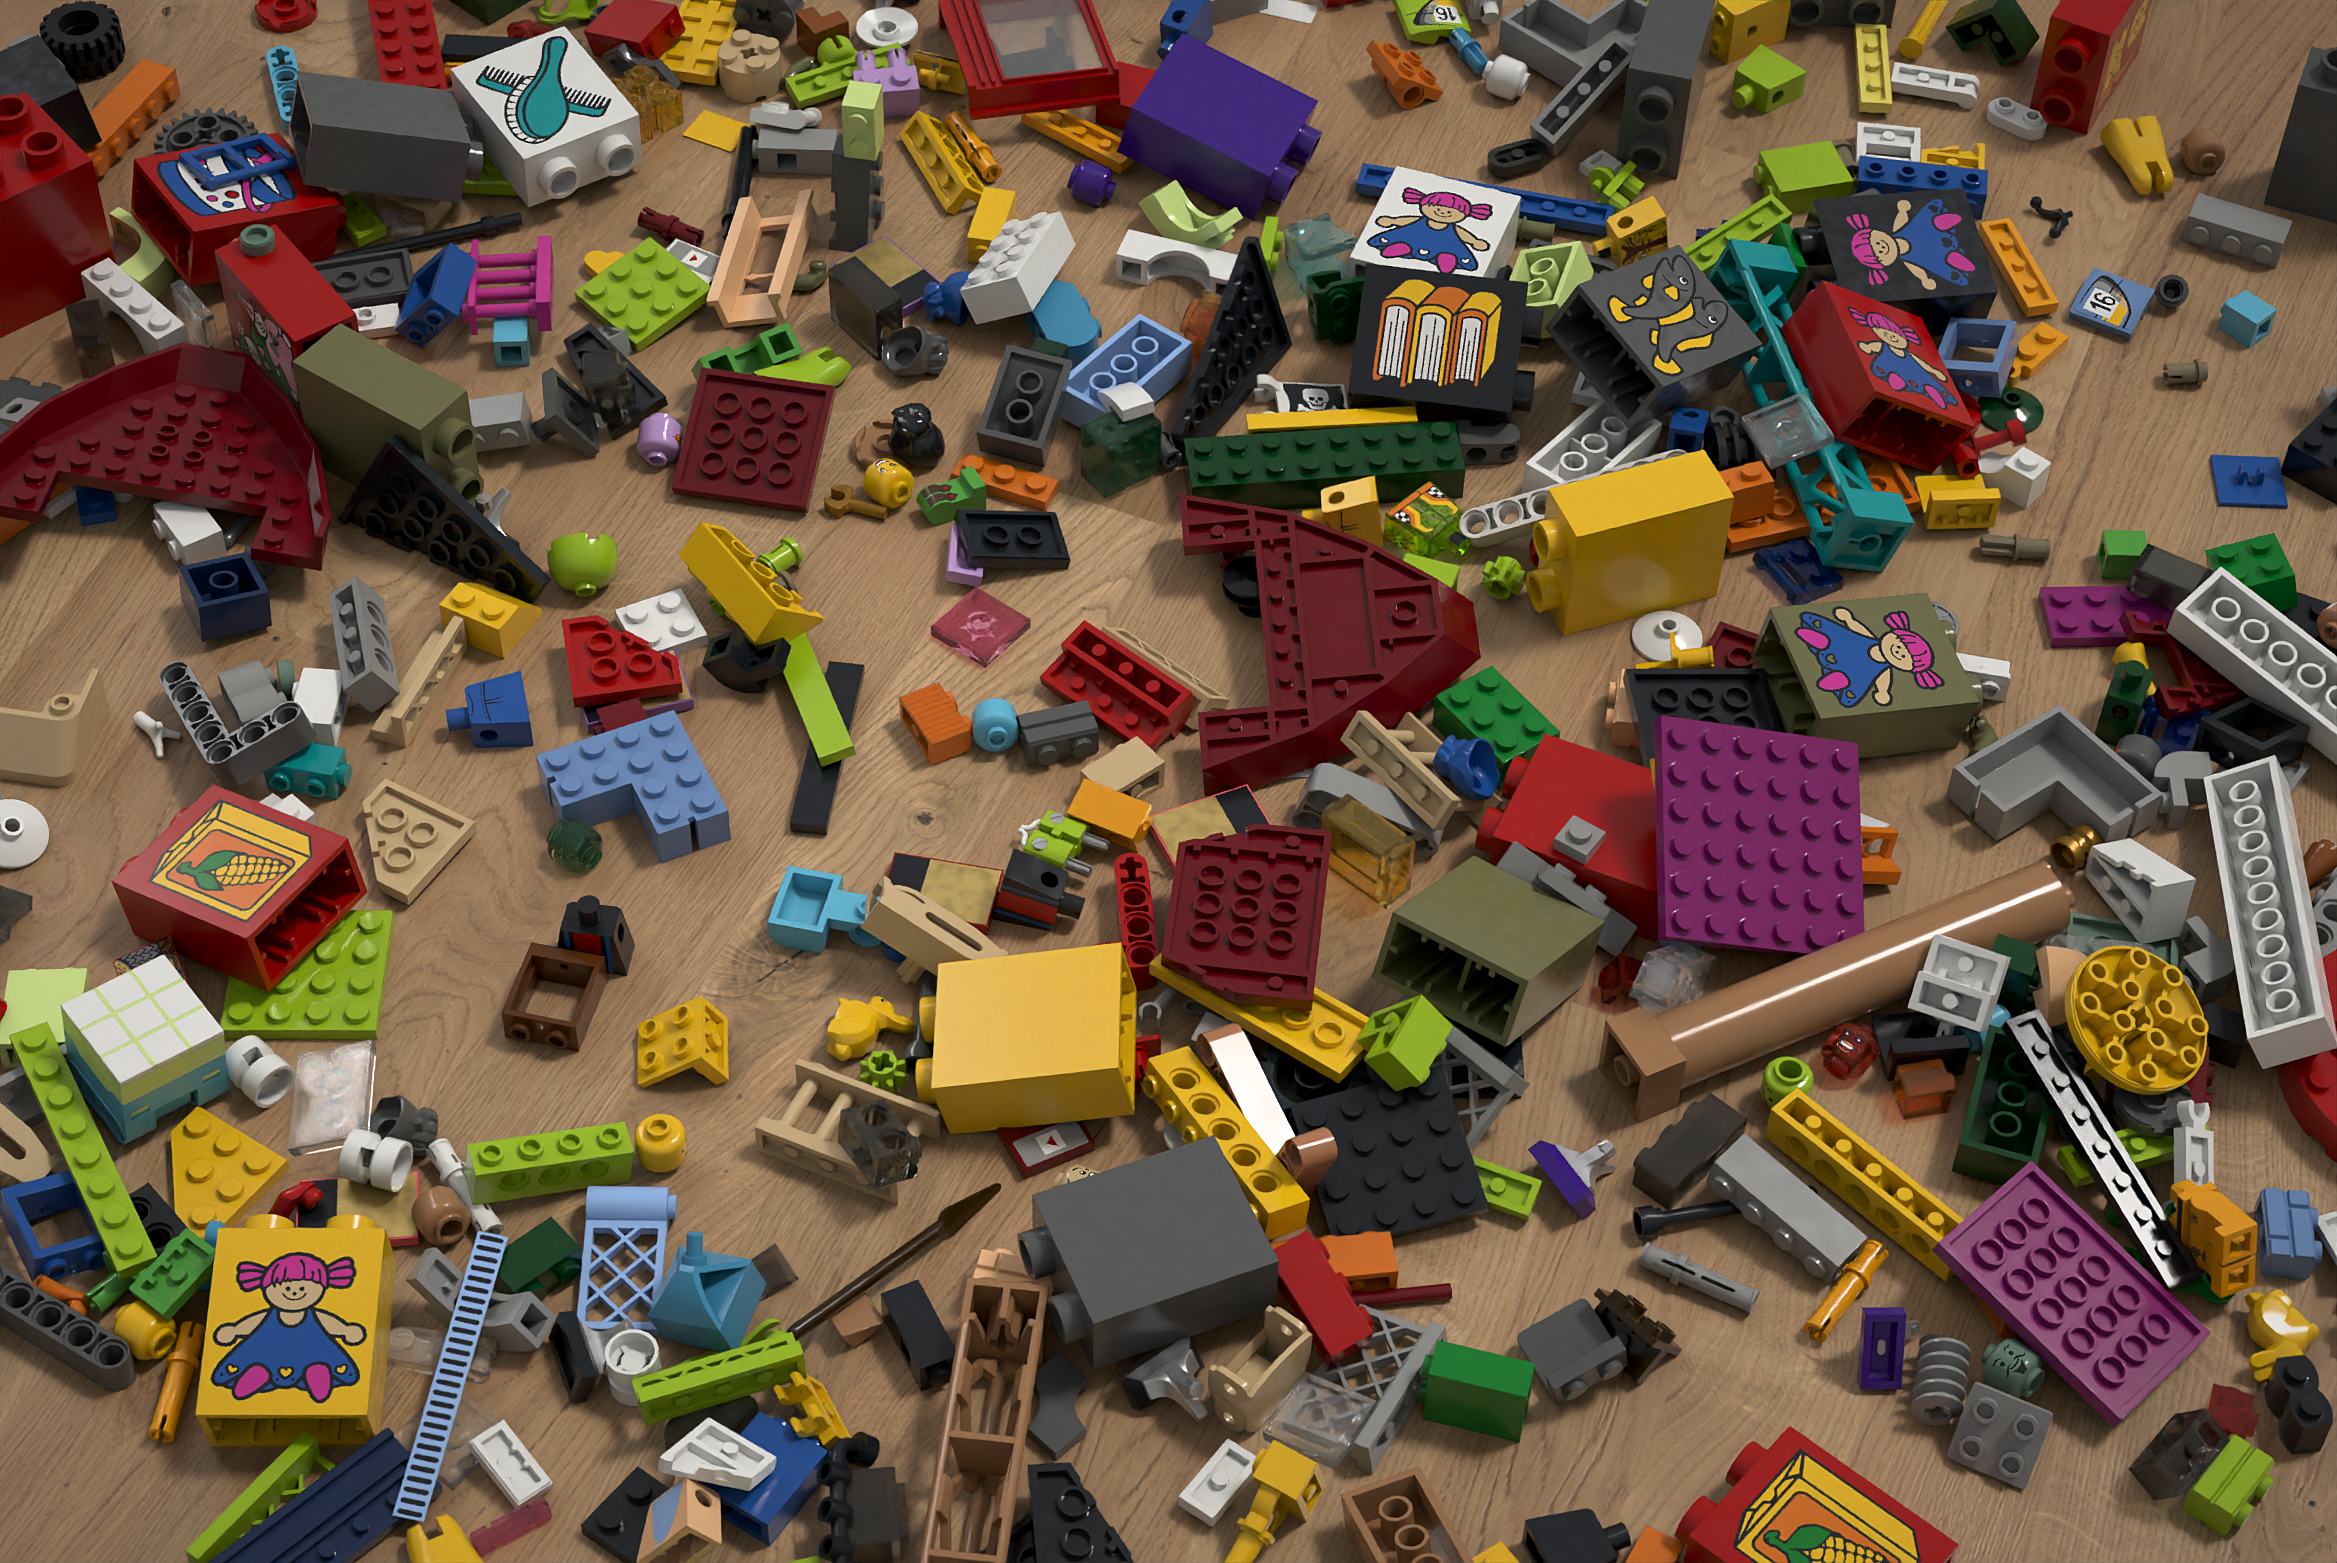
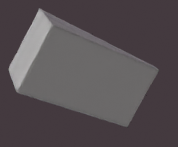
(618, 338)

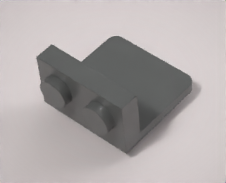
(1572, 1351)

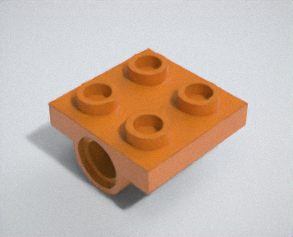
(1403, 74)

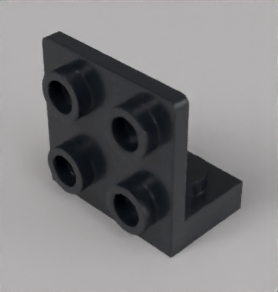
(1913, 1039)

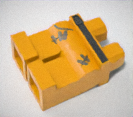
(2214, 1235)

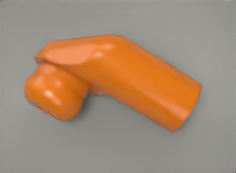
(63, 1293)

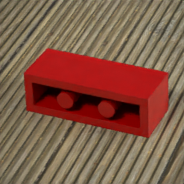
(1321, 1299)

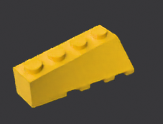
(745, 587)

